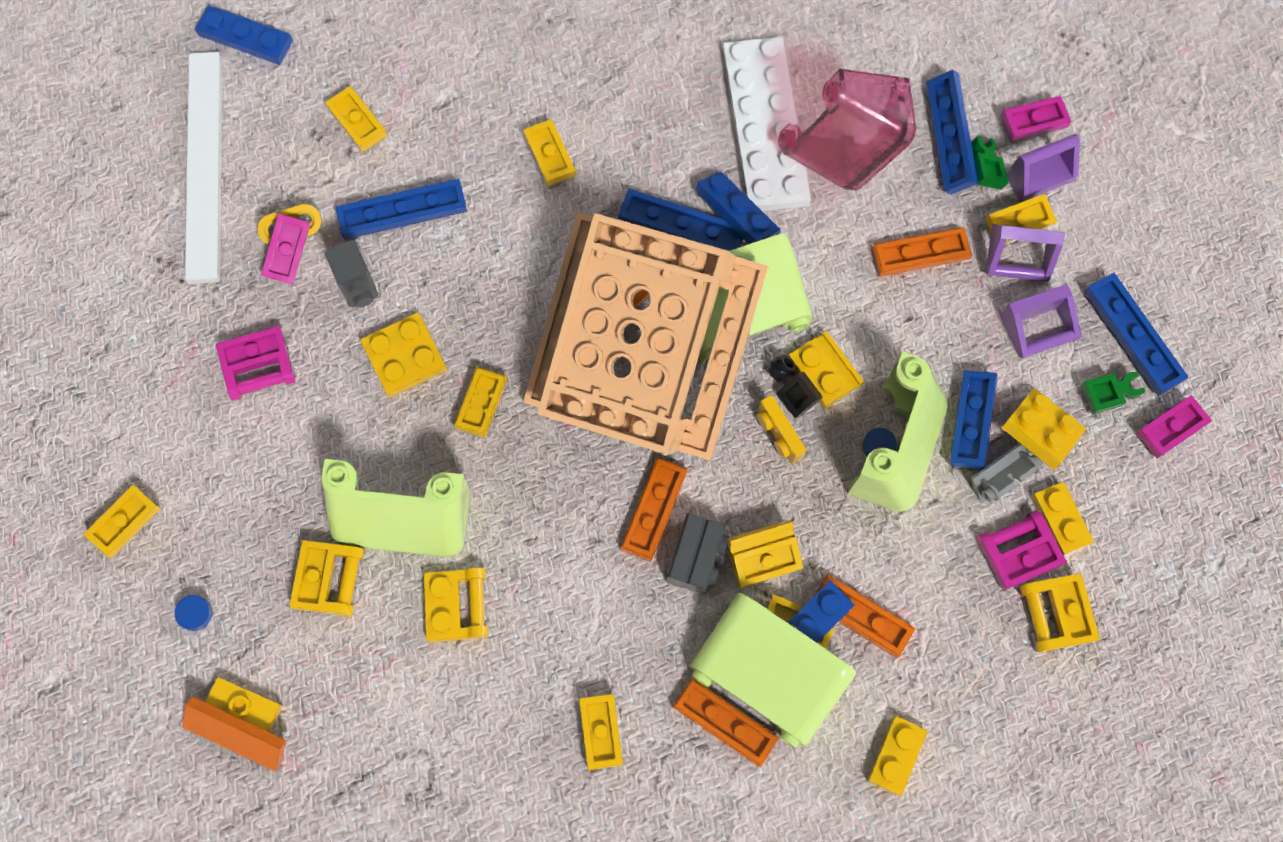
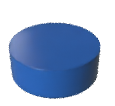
(877, 439)
(193, 613)

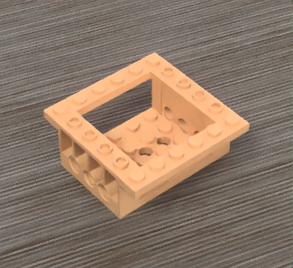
(586, 324)

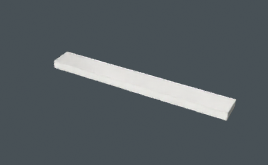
(204, 169)

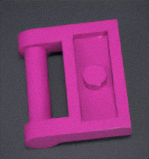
(251, 353)
(1025, 560)

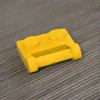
(315, 577)
(444, 605)
(1070, 609)

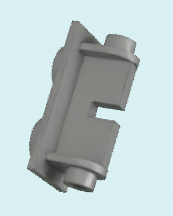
(1000, 475)

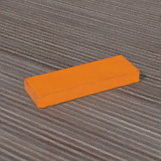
(921, 251)
(654, 509)
(873, 621)
(725, 722)
(234, 733)

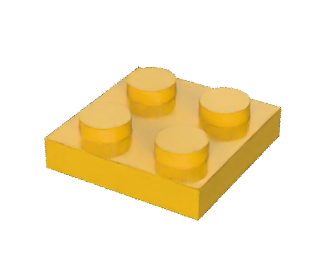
(403, 355)
(1044, 428)

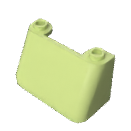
(782, 297)
(897, 477)
(395, 521)
(772, 669)

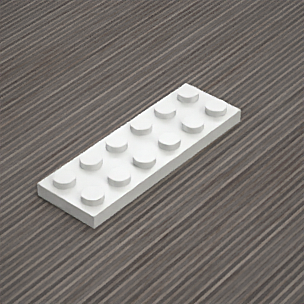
(761, 109)

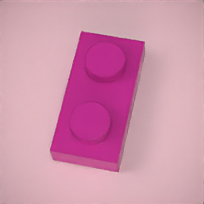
(1035, 118)
(285, 248)
(1174, 426)

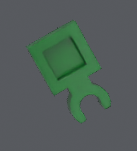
(989, 168)
(1109, 393)

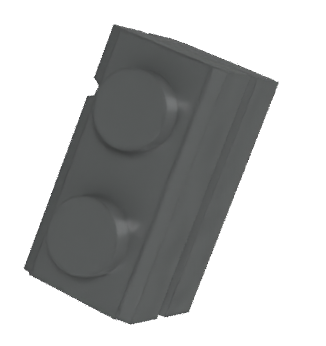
(351, 274)
(696, 554)

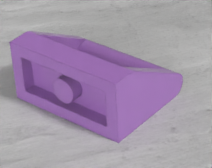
(1045, 168)
(1054, 243)
(1056, 298)

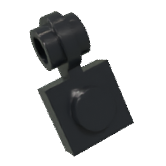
(798, 391)

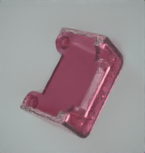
(859, 133)

